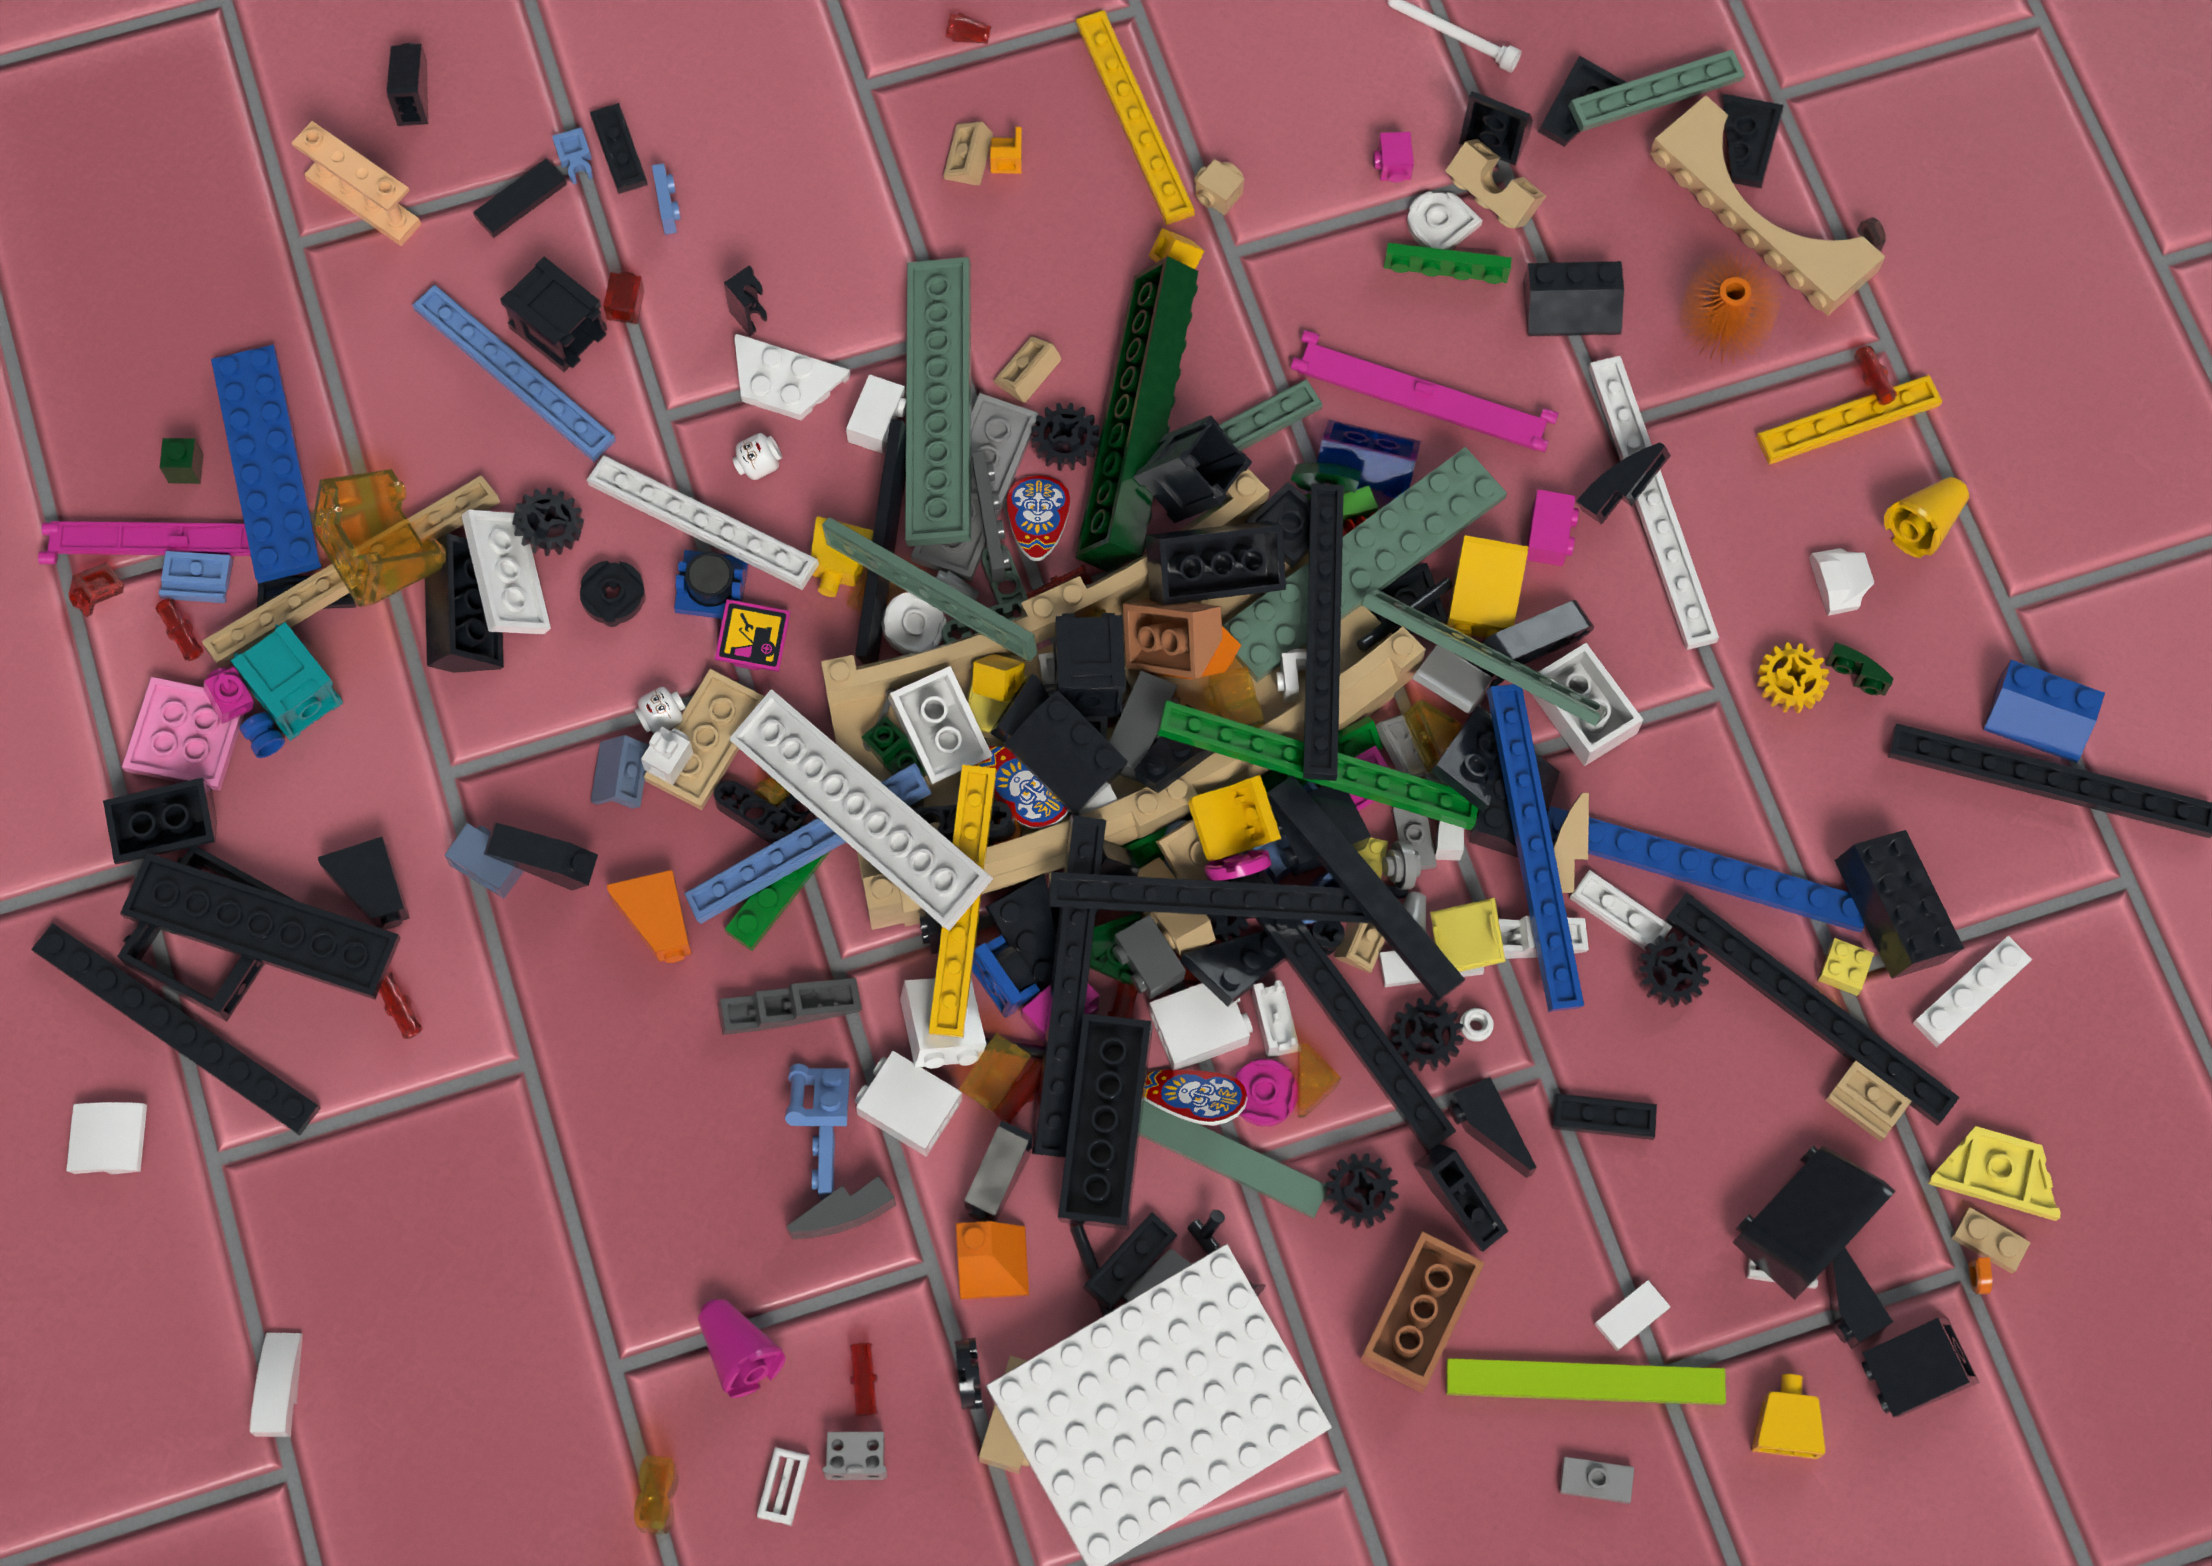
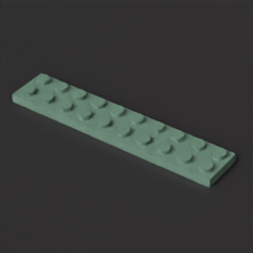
(938, 402)
(1371, 557)

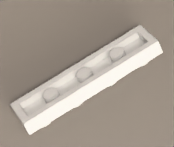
(1972, 991)

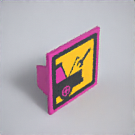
(752, 636)

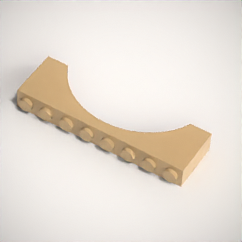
(1818, 268)

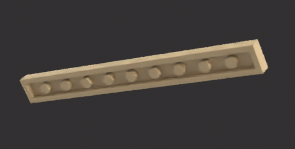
(327, 585)

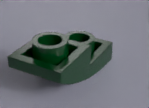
(1319, 472)
(1869, 674)
(891, 747)

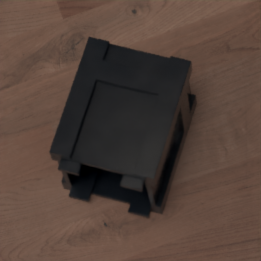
(554, 314)
(1192, 469)
(1090, 663)

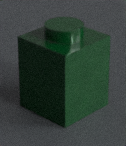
(181, 460)

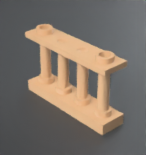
(356, 183)

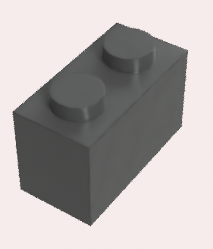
(1148, 957)

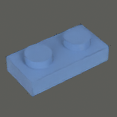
(664, 187)
(824, 1148)

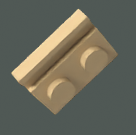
(1868, 1101)

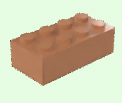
(1422, 1312)

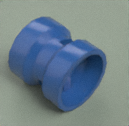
(262, 735)

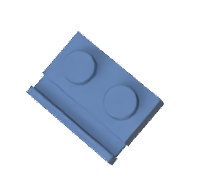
(195, 576)

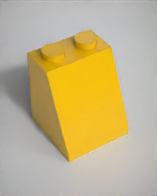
(1486, 586)

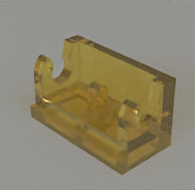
(995, 1072)

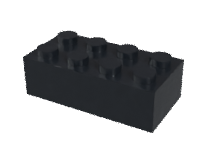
(1215, 562)
(1898, 904)

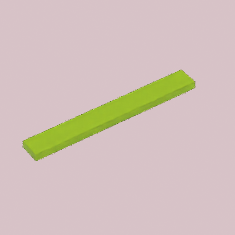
(1585, 1381)

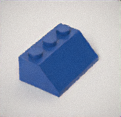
(2043, 711)

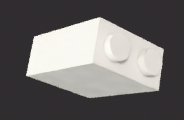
(1198, 1026)
(937, 1050)
(908, 1102)

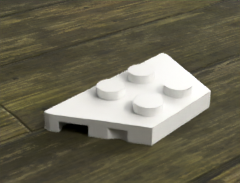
(783, 379)

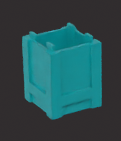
(287, 681)

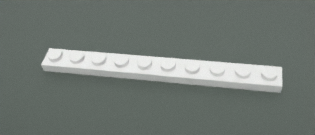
(1655, 507)

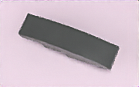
(789, 1006)

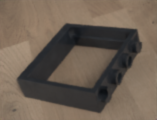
(241, 975)

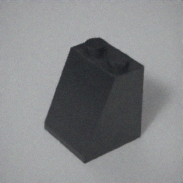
(1919, 1367)

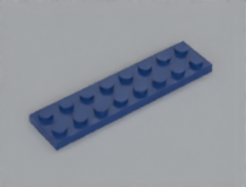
(266, 464)

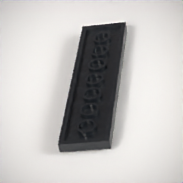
(260, 925)

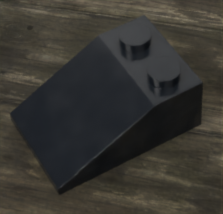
(1496, 126)

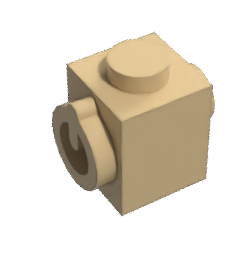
(1219, 186)

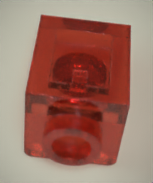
(94, 587)

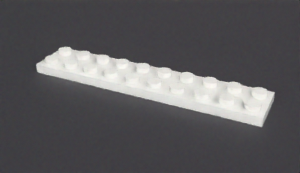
(861, 810)

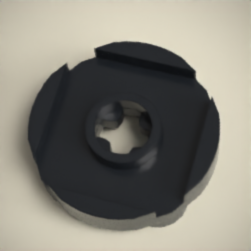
(612, 575)
(968, 1374)

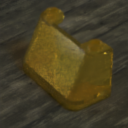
(370, 537)

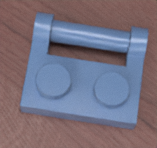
(830, 1096)

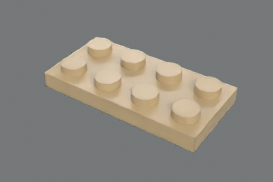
(709, 722)

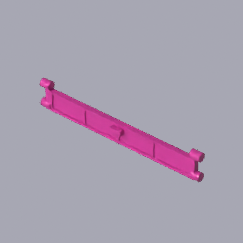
(1423, 395)
(142, 538)

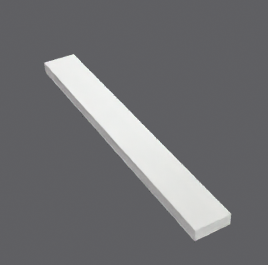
(703, 522)

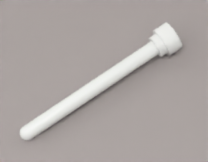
(1505, 56)

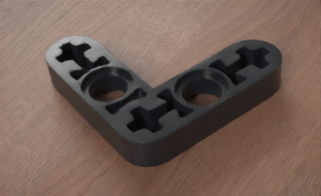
(771, 818)

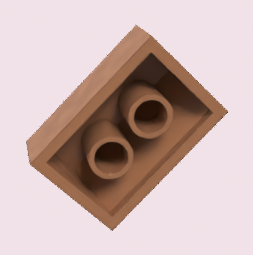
(1171, 637)

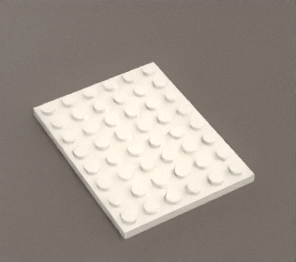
(1158, 1407)

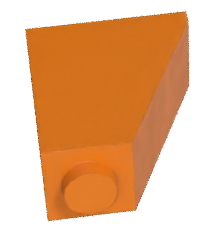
(655, 913)

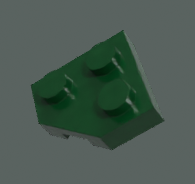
(1102, 955)

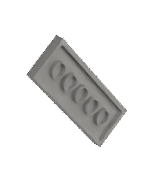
(1003, 434)

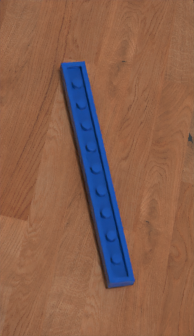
(1535, 848)
(1717, 872)

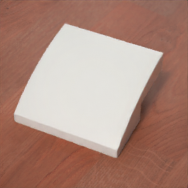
(106, 1137)

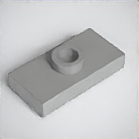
(1400, 746)
(1417, 831)
(1596, 1480)

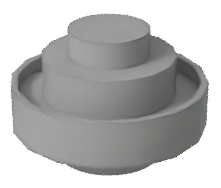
(1402, 865)

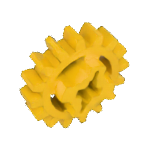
(1801, 668)

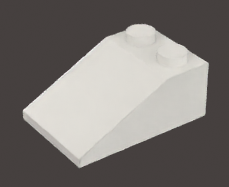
(939, 724)

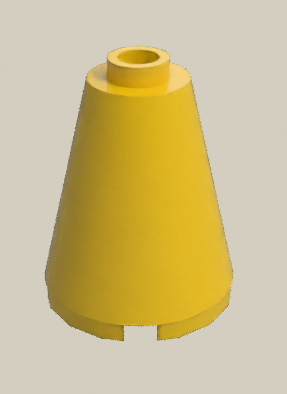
(1926, 516)

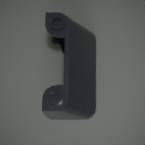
(1811, 1219)

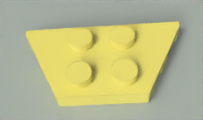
(2000, 1172)

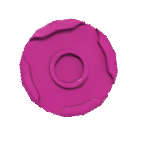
(1238, 865)
(1270, 1092)

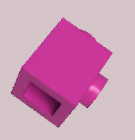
(1394, 157)

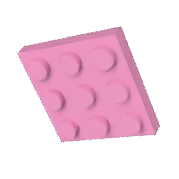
(180, 736)

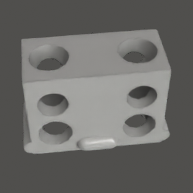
(855, 1458)

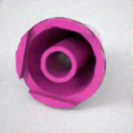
(738, 1348)

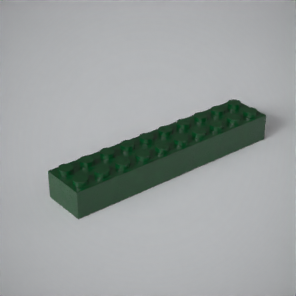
(1137, 413)

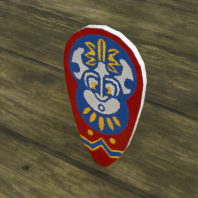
(1037, 514)
(1022, 792)
(1196, 1095)

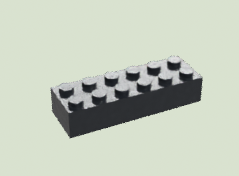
(1105, 1121)

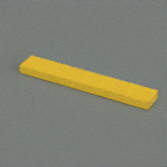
(1847, 420)

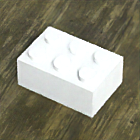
(1586, 675)

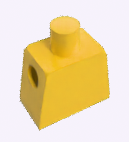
(834, 566)
(1790, 1422)

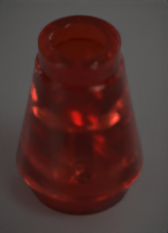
(967, 30)

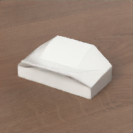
(1841, 579)

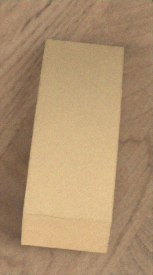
(1572, 841)

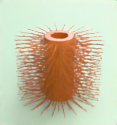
(1730, 306)

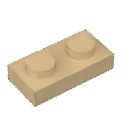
(1991, 1240)

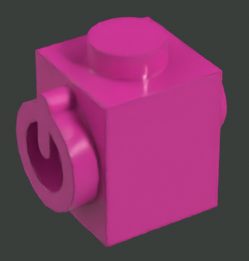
(227, 694)

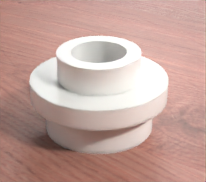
(1481, 1016)

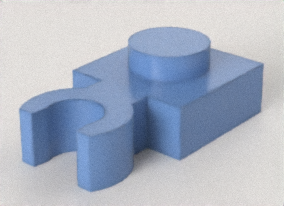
(573, 152)

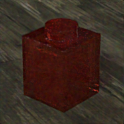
(624, 297)

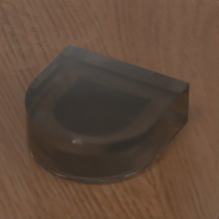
(1873, 232)

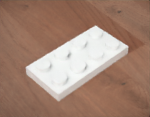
(505, 574)

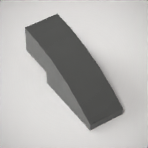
(843, 1212)

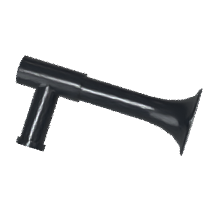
(1204, 1236)

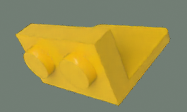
(1234, 819)

